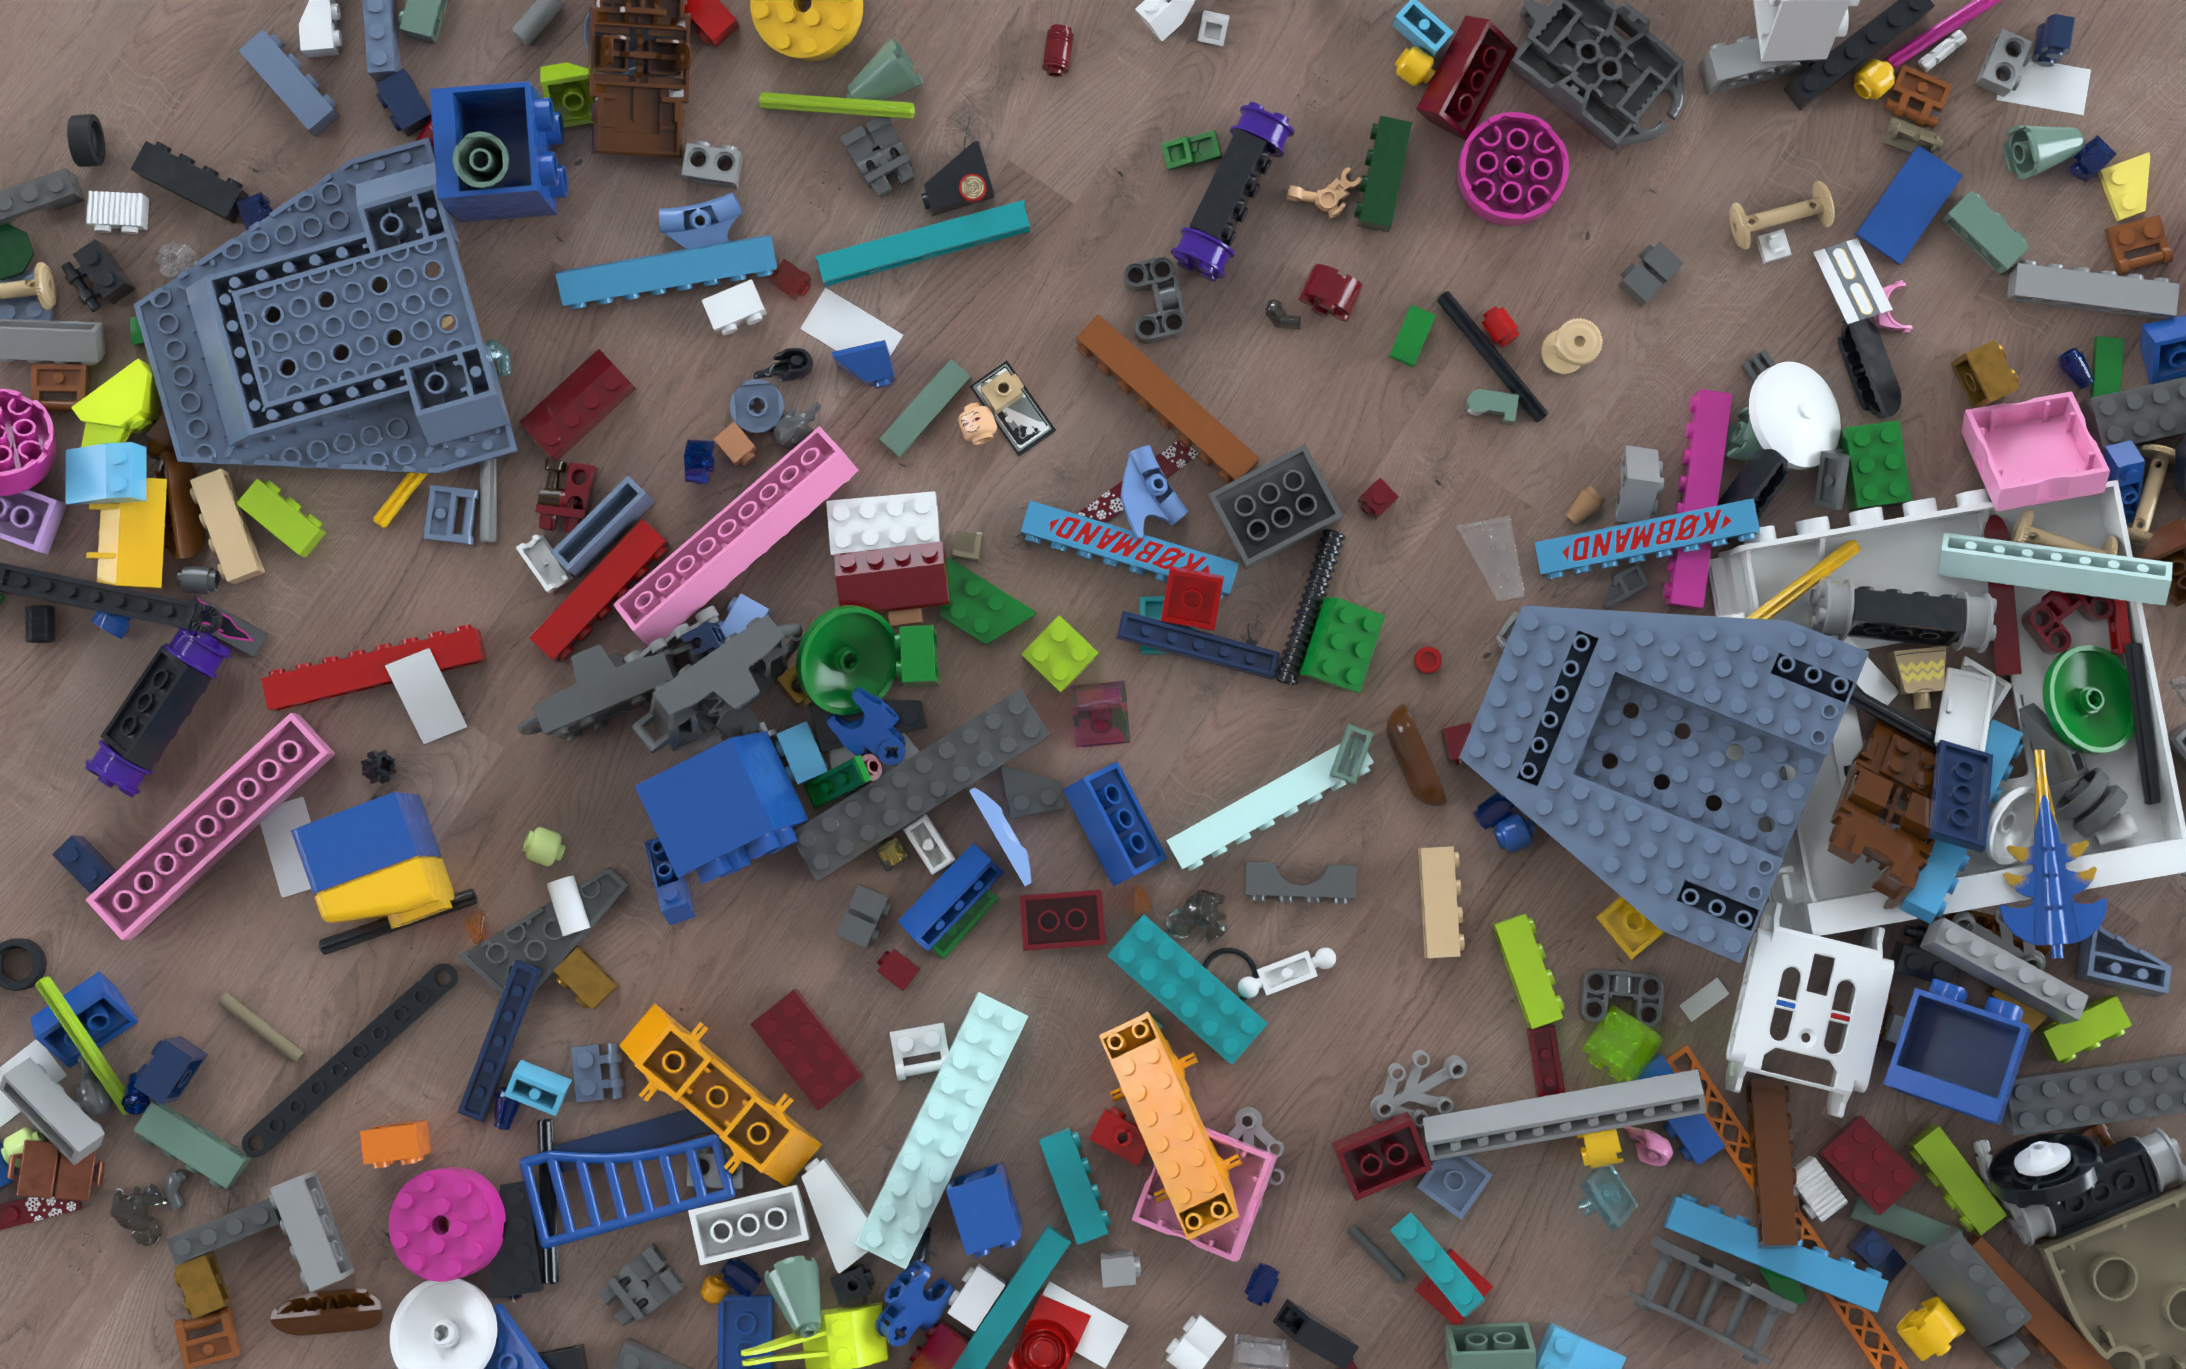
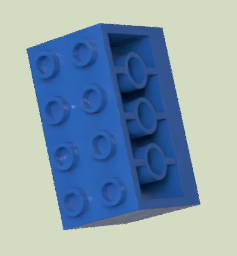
(985, 1210)

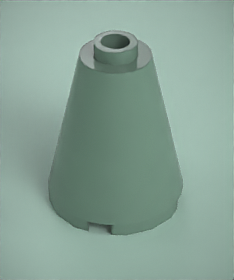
(885, 75)
(2039, 148)
(481, 159)
(1741, 439)
(797, 1293)

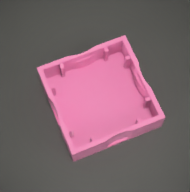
(2034, 451)
(1249, 1186)

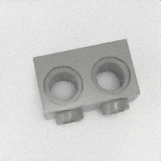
(1999, 60)
(710, 171)
(712, 1178)
(1119, 1268)

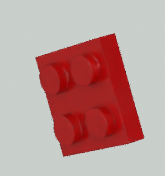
(1192, 598)
(1439, 1301)

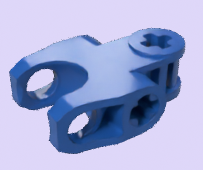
(872, 731)
(910, 1305)

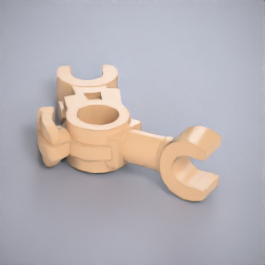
(1327, 198)

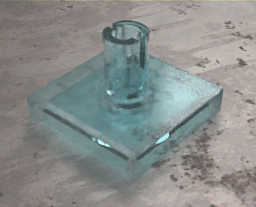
(1607, 1196)

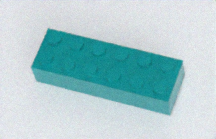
(1187, 989)

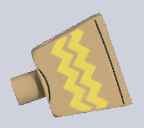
(1918, 673)

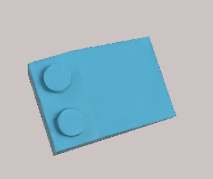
(106, 474)
(1571, 1351)

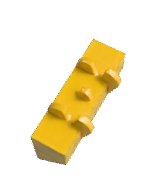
(132, 540)

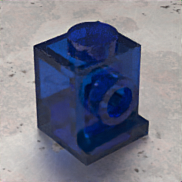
(2091, 159)
(254, 209)
(699, 460)

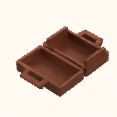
(43, 1168)

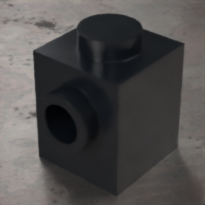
(852, 1283)

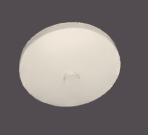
(1794, 414)
(443, 1327)

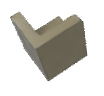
(967, 546)

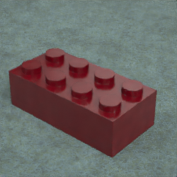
(807, 1049)

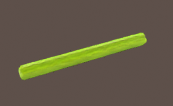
(837, 105)
(82, 1040)

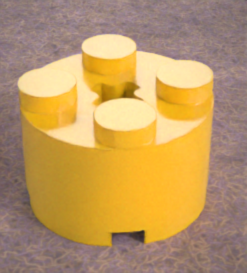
(1601, 1148)
(1930, 1328)

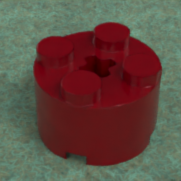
(1330, 292)

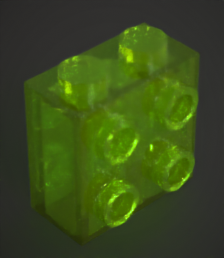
(1621, 1045)

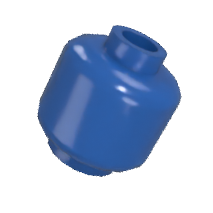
(1514, 833)

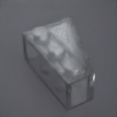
(1496, 555)

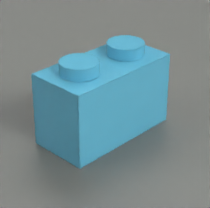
(1422, 28)
(801, 753)
(538, 1087)

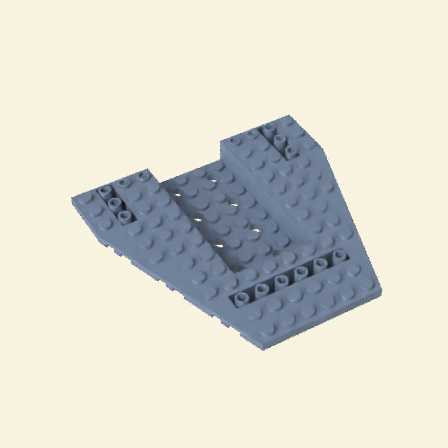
(385, 406)
(1730, 680)

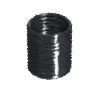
(40, 624)

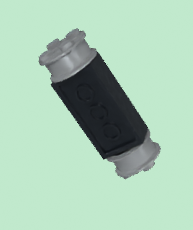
(1902, 616)
(2131, 1176)

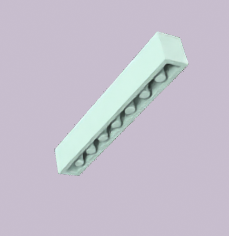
(2055, 569)
(1262, 807)

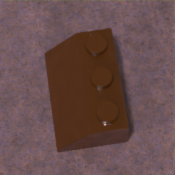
(2169, 545)

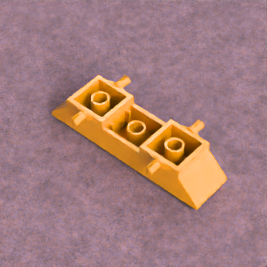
(718, 1096)
(1170, 1125)

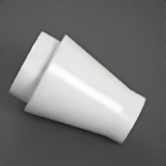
(2117, 829)

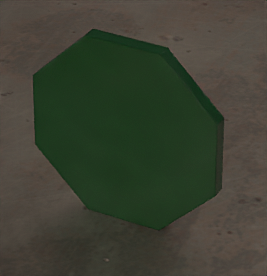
(15, 251)

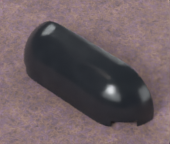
(1869, 368)
(1758, 479)

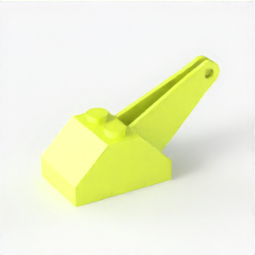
(120, 406)
(843, 1341)

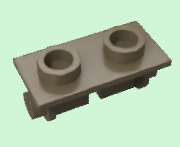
(1908, 136)

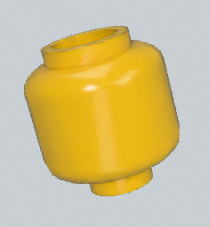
(1415, 66)
(1874, 79)

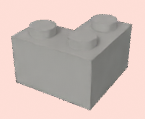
(1639, 484)

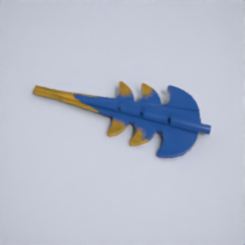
(2053, 914)

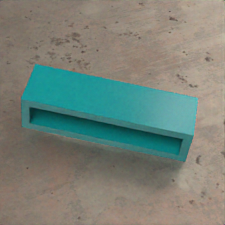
(1074, 1186)
(1438, 1265)

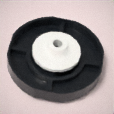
(2045, 1169)

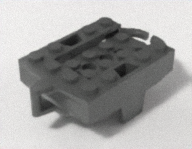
(1639, 63)
(720, 687)
(603, 691)

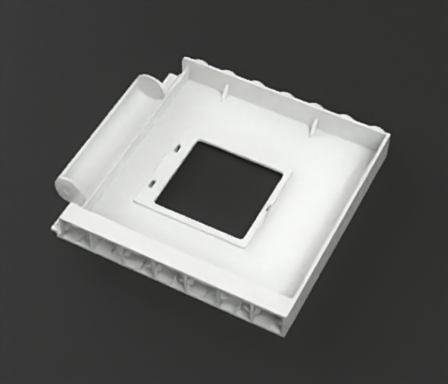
(1903, 553)

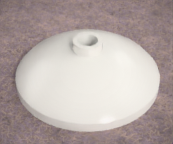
(2011, 824)

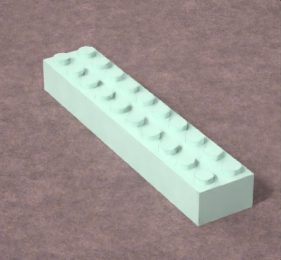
(941, 1130)

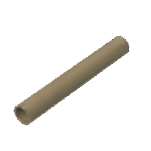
(261, 1028)

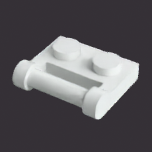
(917, 1042)

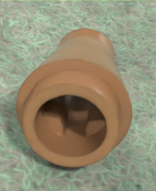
(1585, 505)

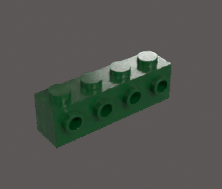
(1384, 174)

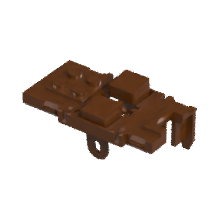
(637, 115)
(1887, 765)

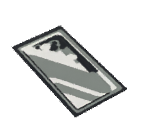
(1021, 422)

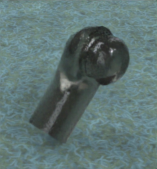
(1280, 318)

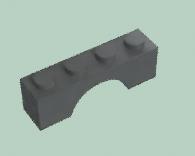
(46, 192)
(1335, 883)
(223, 1231)

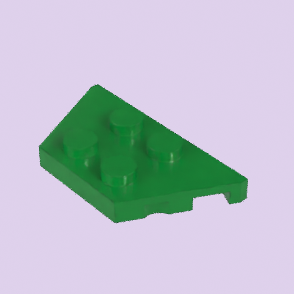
(980, 606)

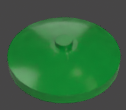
(846, 651)
(2089, 699)

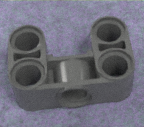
(1167, 299)
(1621, 985)

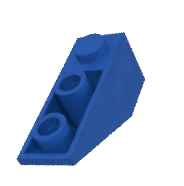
(2128, 468)
(671, 891)

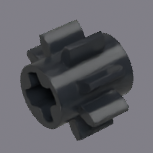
(378, 767)

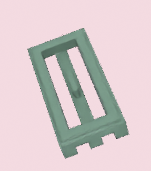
(1343, 776)

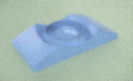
(995, 817)

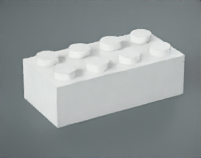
(882, 522)

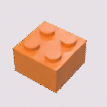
(394, 1142)

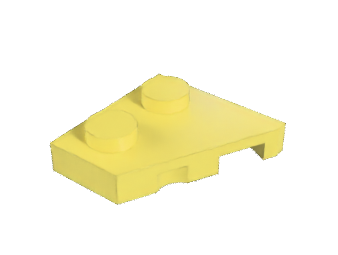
(2127, 186)

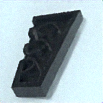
(909, 712)
(517, 1263)

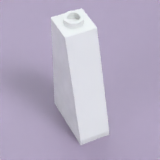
(837, 1212)

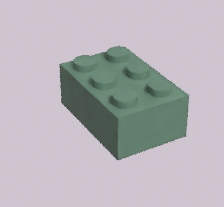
(1490, 1346)

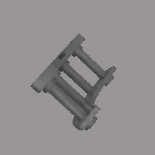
(1719, 1276)

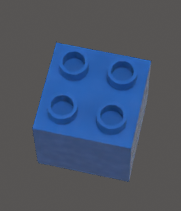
(528, 131)
(723, 807)
(1959, 1052)

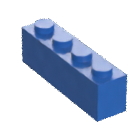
(950, 896)
(1694, 1131)

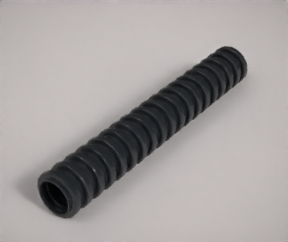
(1310, 606)

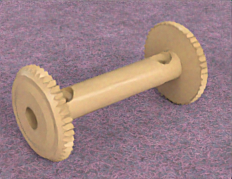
(1821, 201)
(41, 285)
(1571, 346)
(2151, 491)
(2023, 529)

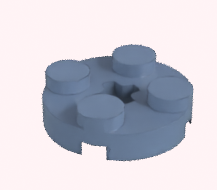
(746, 396)

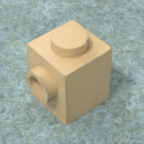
(1002, 391)

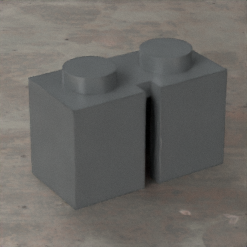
(1650, 274)
(864, 916)

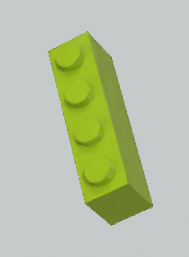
(1527, 970)
(1956, 1180)

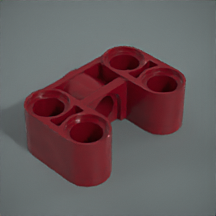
(2056, 607)

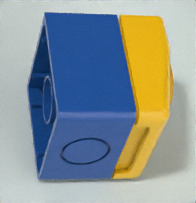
(375, 862)

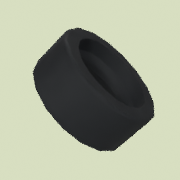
(86, 140)
(38, 968)

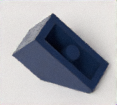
(1877, 1253)

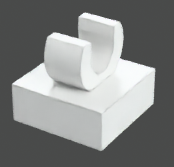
(1773, 246)

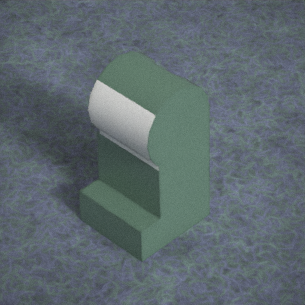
(1493, 403)

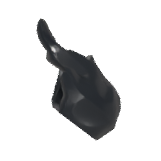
(793, 365)

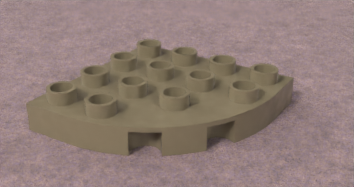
(2127, 1283)

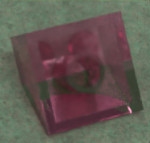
(1100, 714)

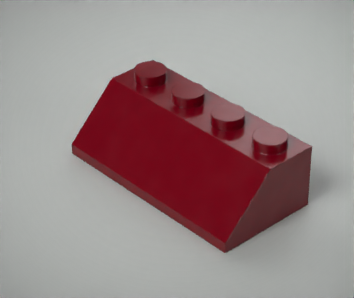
(1467, 77)
(577, 405)
(893, 577)
(942, 1348)

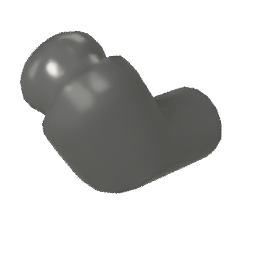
(171, 1188)

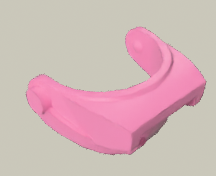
(1885, 320)

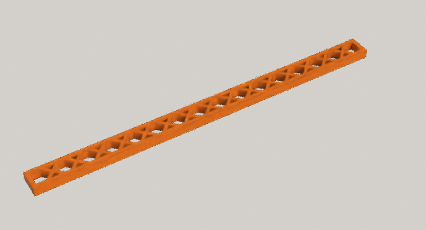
(1804, 1224)

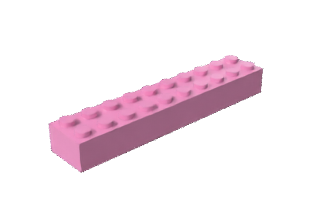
(735, 537)
(210, 827)

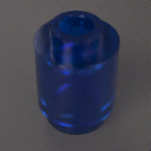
(1493, 811)
(740, 1277)
(1262, 1284)

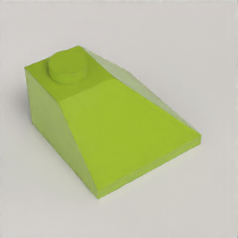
(569, 92)

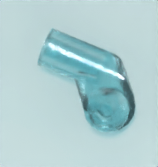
(503, 357)

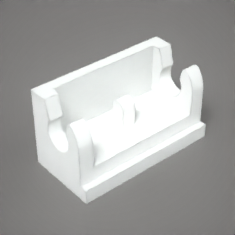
(544, 565)

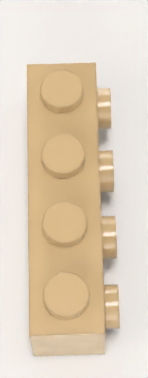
(226, 526)
(1439, 902)

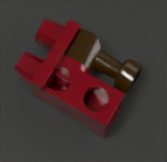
(568, 503)

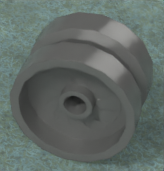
(2091, 802)

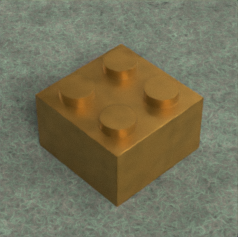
(1985, 374)

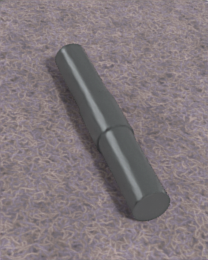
(1376, 1253)

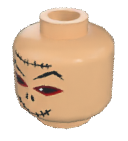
(977, 423)

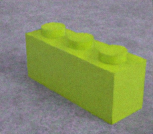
(282, 517)
(2098, 1021)

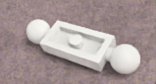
(1287, 972)

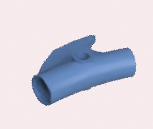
(683, 227)
(1148, 492)

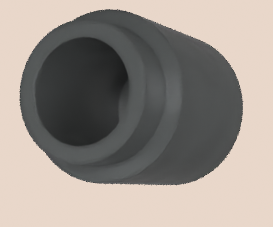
(198, 579)

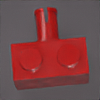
(1119, 1135)

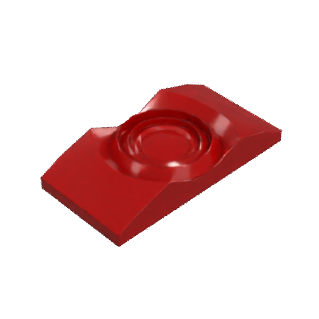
(1049, 1336)

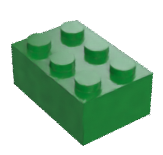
(1876, 466)
(1342, 644)
(918, 656)

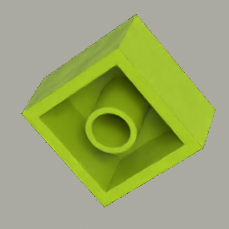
(1060, 654)

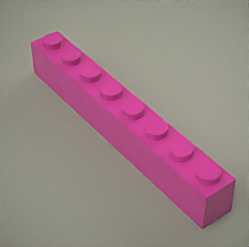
(1698, 490)

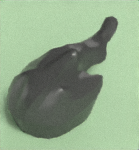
(792, 430)
(90, 1093)

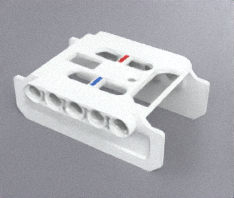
(1780, 948)

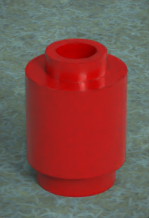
(1500, 326)

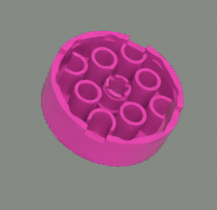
(1495, 191)
(26, 442)
(421, 1217)

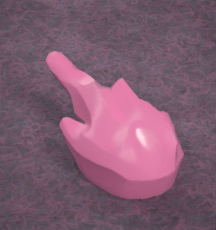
(1652, 1147)

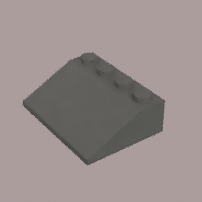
(1275, 507)

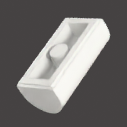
(929, 844)
(568, 905)

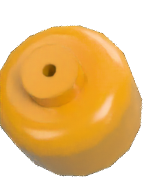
(714, 1289)

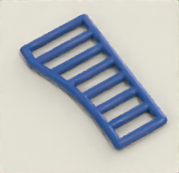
(609, 1160)

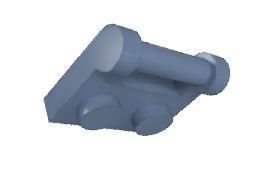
(442, 514)

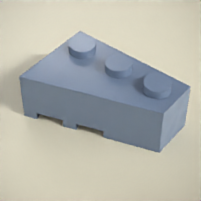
(2118, 965)

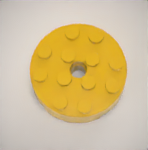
(807, 34)

